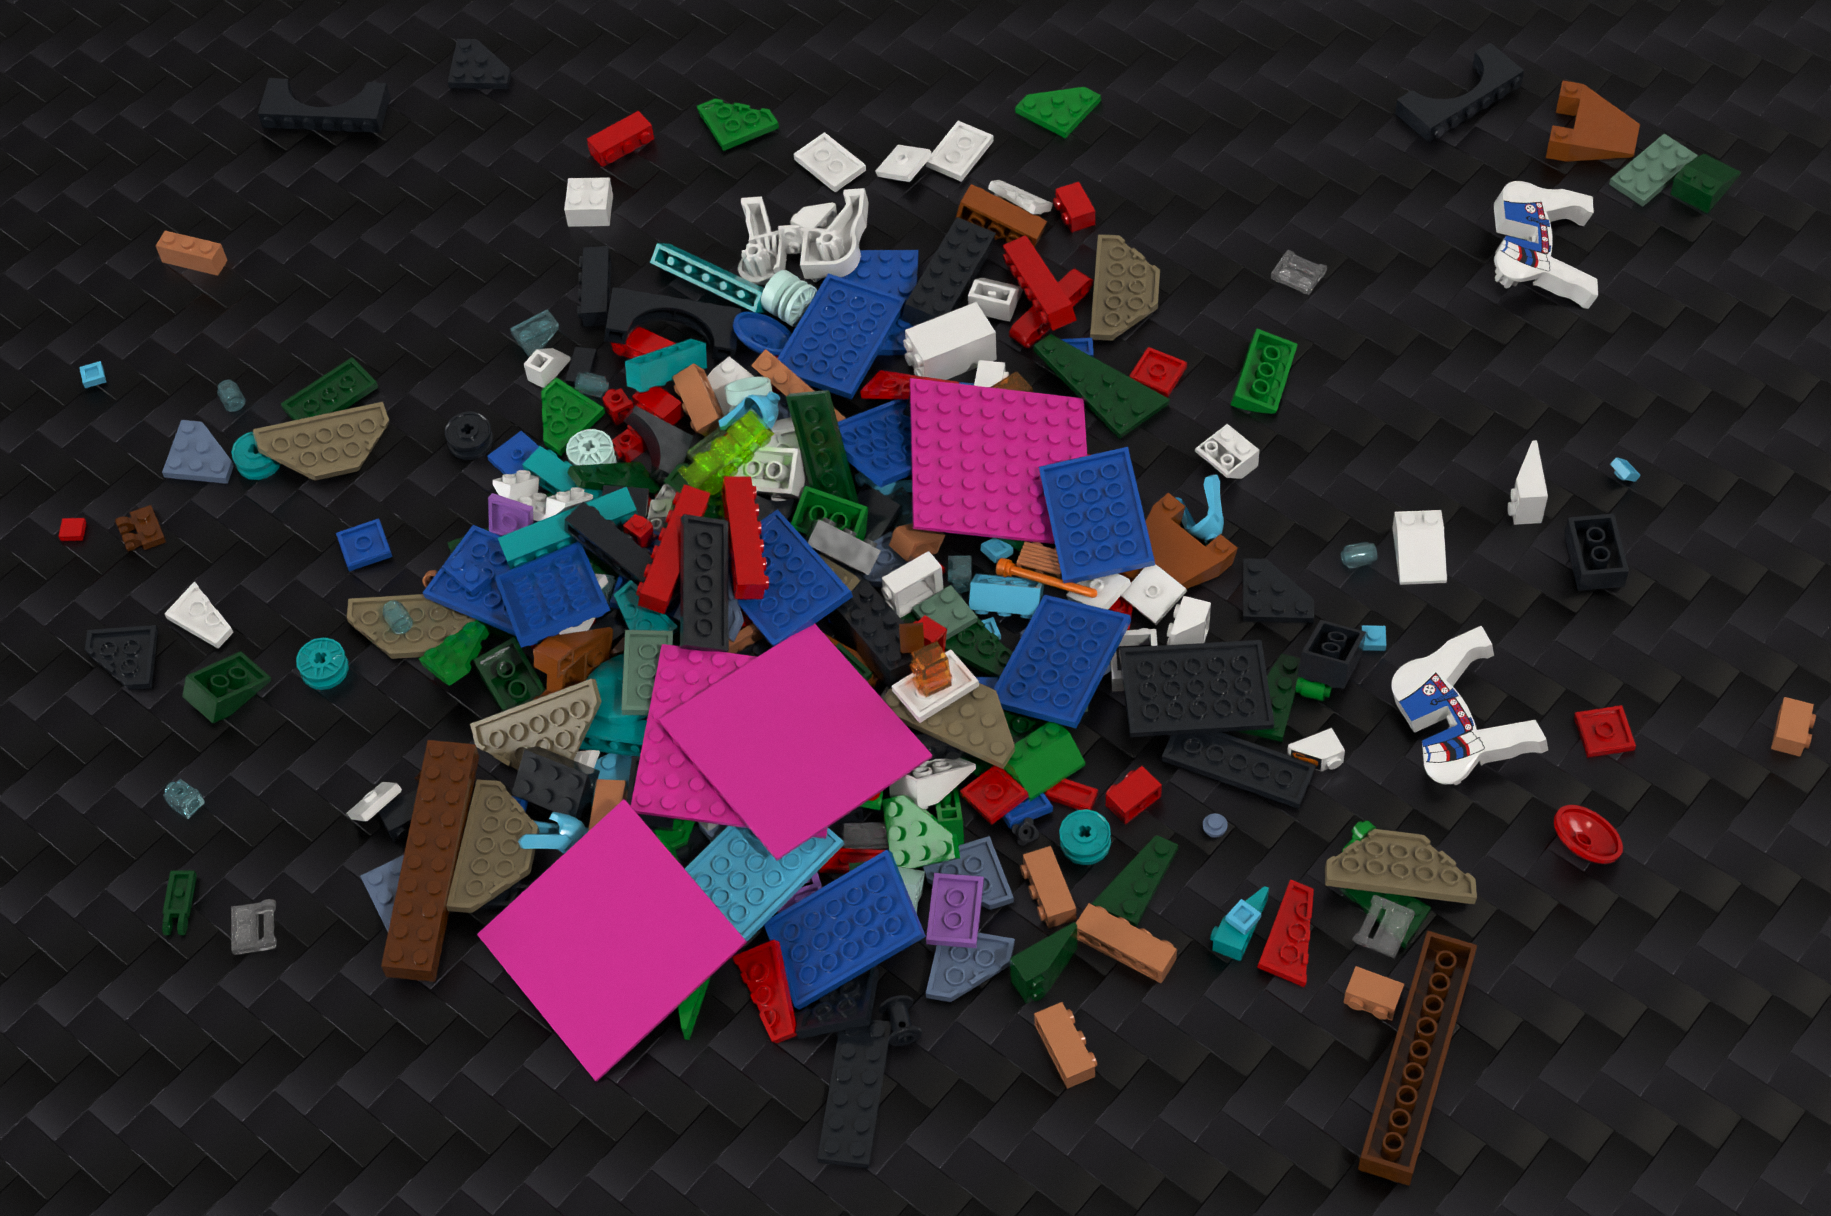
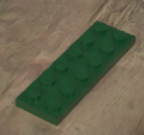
(821, 443)

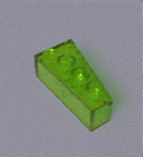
(727, 453)

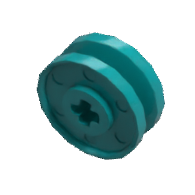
(249, 461)
(322, 663)
(1085, 837)

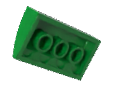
(1264, 373)

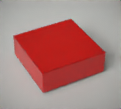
(72, 529)

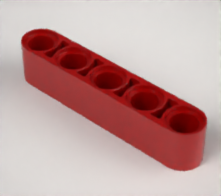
(1031, 327)

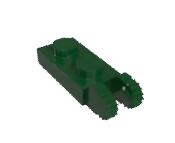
(178, 900)

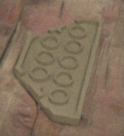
(1123, 288)
(325, 443)
(429, 628)
(551, 722)
(970, 724)
(490, 850)
(1400, 866)

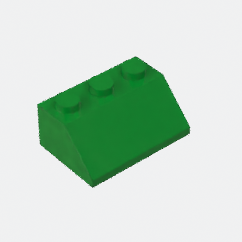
(819, 504)
(1044, 759)

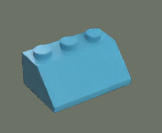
(1005, 595)

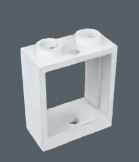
(912, 583)
(1131, 638)

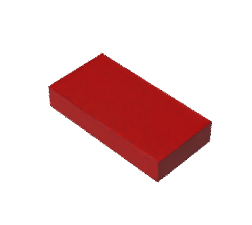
(1072, 794)

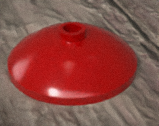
(1588, 834)

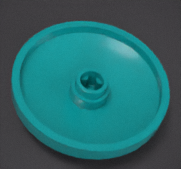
(610, 684)

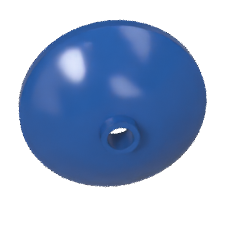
(761, 332)

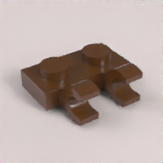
(147, 528)

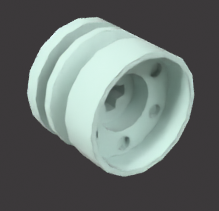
(787, 297)
(740, 389)
(590, 448)

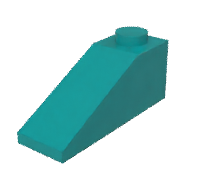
(1228, 939)

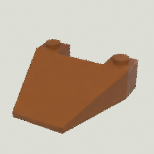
(1599, 127)
(1179, 551)
(572, 657)

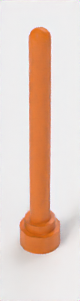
(1007, 568)

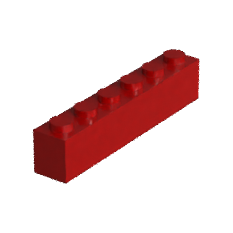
(1038, 283)
(743, 538)
(665, 568)

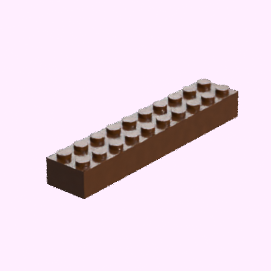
(430, 861)
(1417, 1058)

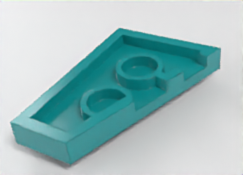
(639, 617)

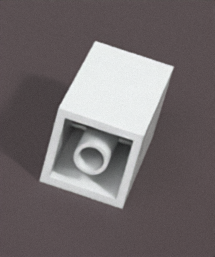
(950, 343)

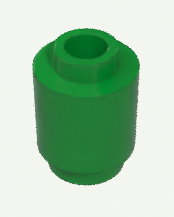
(1312, 690)

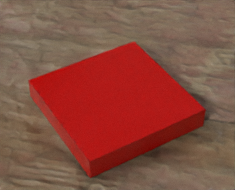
(1158, 371)
(1604, 731)
(994, 794)

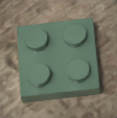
(947, 610)

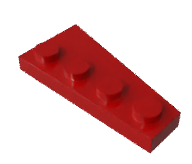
(892, 385)
(1289, 937)
(766, 977)

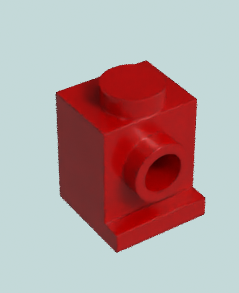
(615, 402)
(628, 445)
(641, 528)

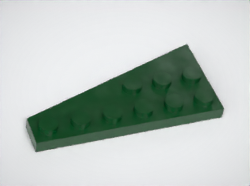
(1109, 393)
(976, 647)

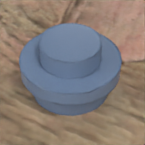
(1215, 825)

